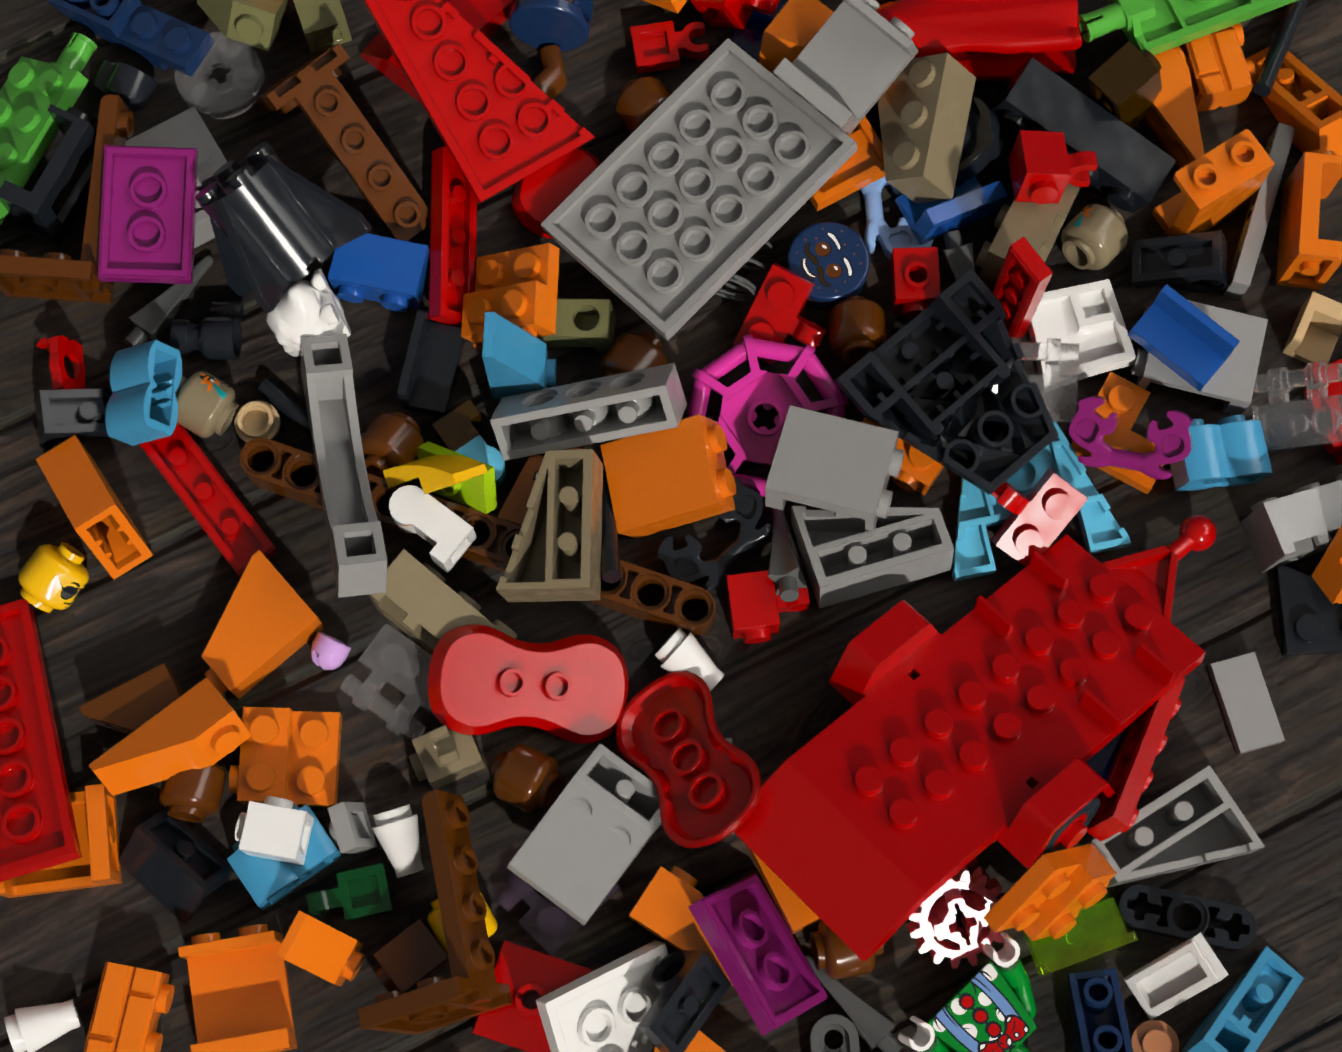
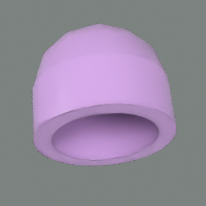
(328, 651)

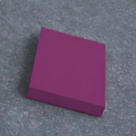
(148, 214)
(758, 953)

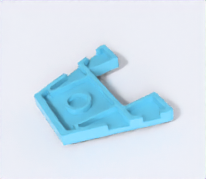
(980, 510)

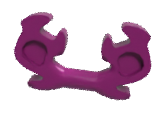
(1170, 443)

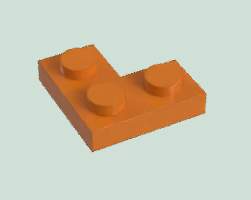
(1127, 401)

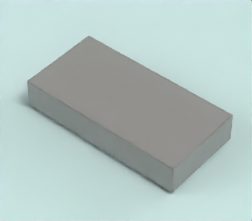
(1245, 703)

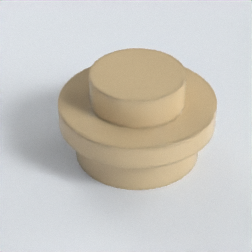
(257, 420)

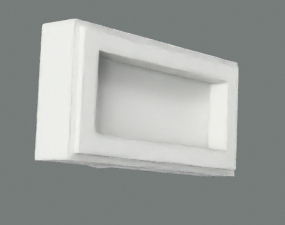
(1175, 976)

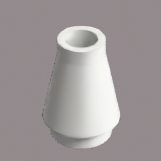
(685, 653)
(400, 839)
(41, 1024)

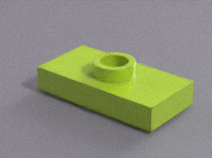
(476, 492)

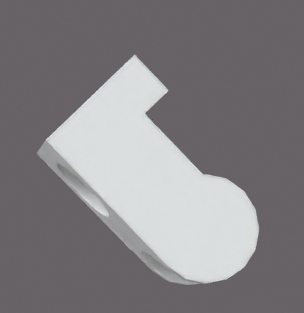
(433, 522)

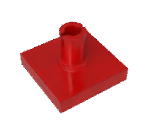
(529, 978)

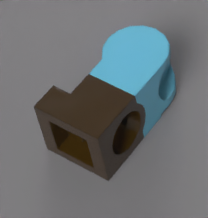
(458, 433)

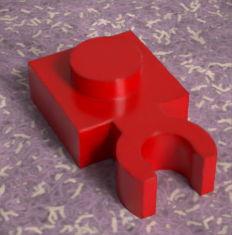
(659, 46)

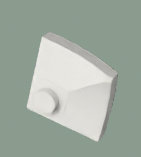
(1088, 317)

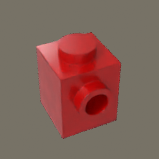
(913, 280)

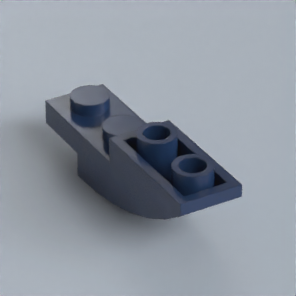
(141, 32)
(1098, 1012)

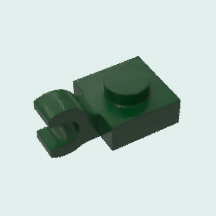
(360, 893)

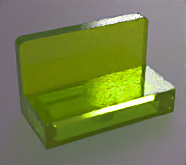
(1095, 932)

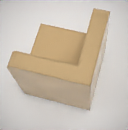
(1315, 330)

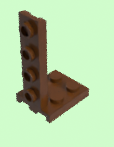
(350, 139)
(57, 274)
(463, 913)

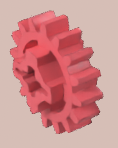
(937, 921)

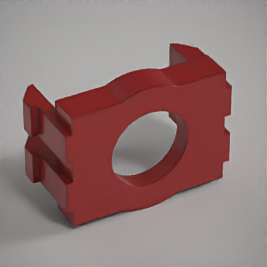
(58, 348)

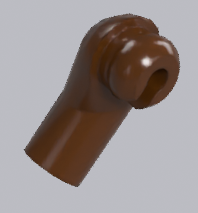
(553, 77)

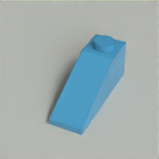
(514, 359)
(1248, 1007)

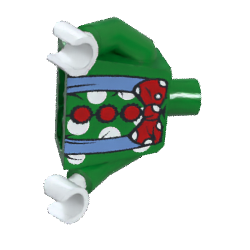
(987, 1013)

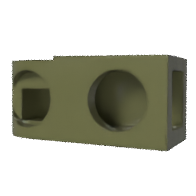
(583, 324)

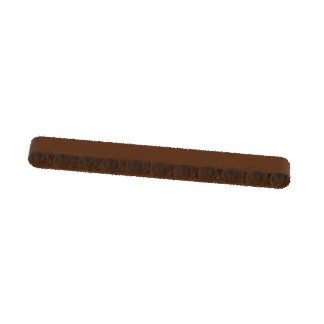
(494, 552)

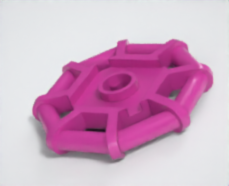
(764, 390)

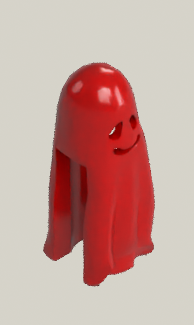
(993, 35)

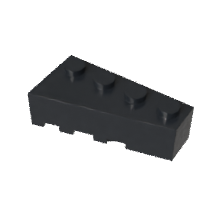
(1128, 163)

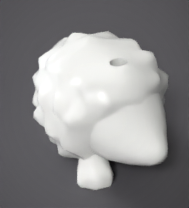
(307, 311)

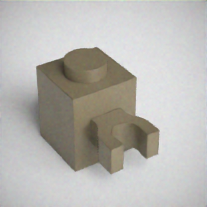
(445, 756)

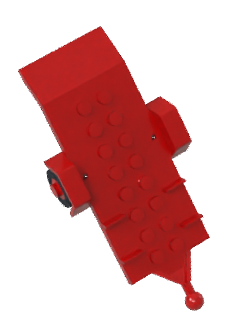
(944, 759)

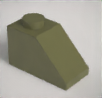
(247, 20)

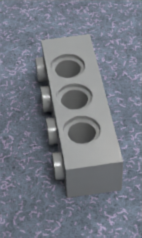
(589, 412)

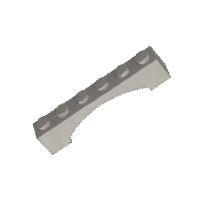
(346, 496)

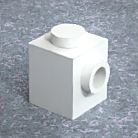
(274, 830)

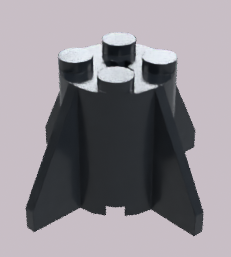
(273, 224)

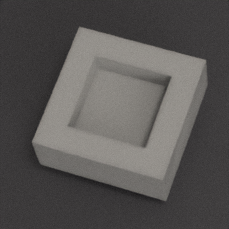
(351, 827)

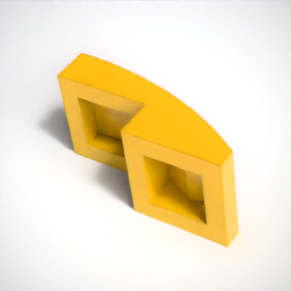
(435, 472)

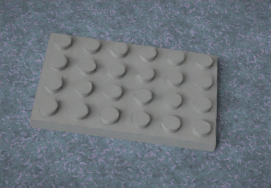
(699, 188)

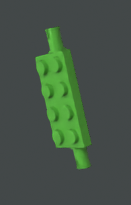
(1170, 23)
(24, 102)

